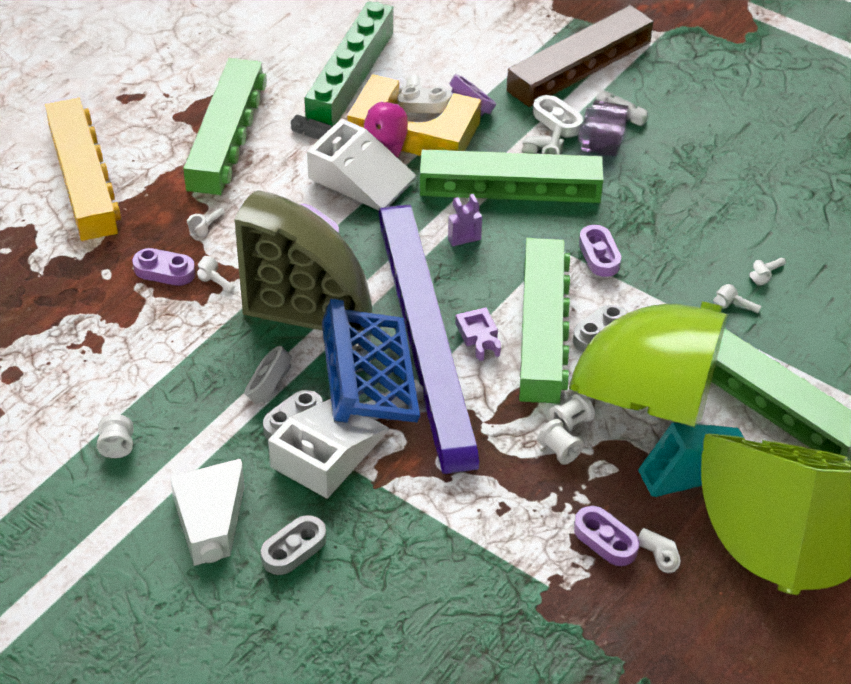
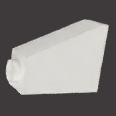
(209, 508)

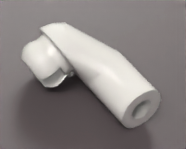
(532, 143)
(663, 549)

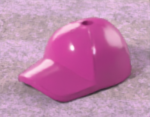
(392, 122)

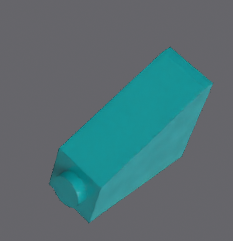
(677, 458)

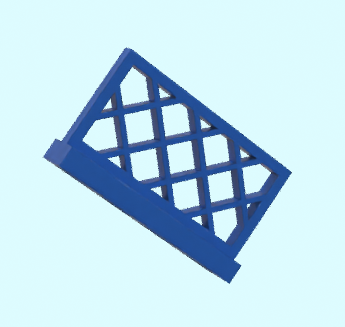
(344, 361)

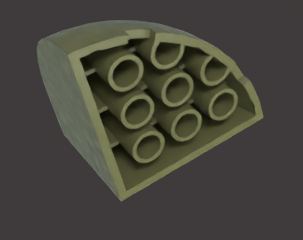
(294, 263)

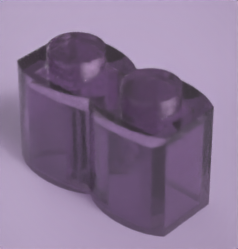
(603, 127)

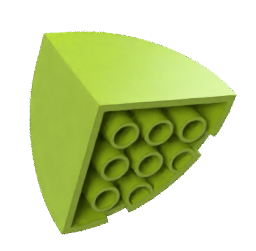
(655, 360)
(780, 509)

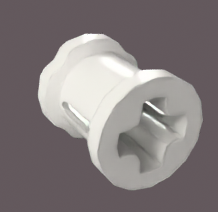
(573, 412)
(560, 441)

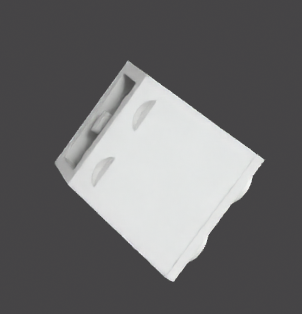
(358, 166)
(321, 450)

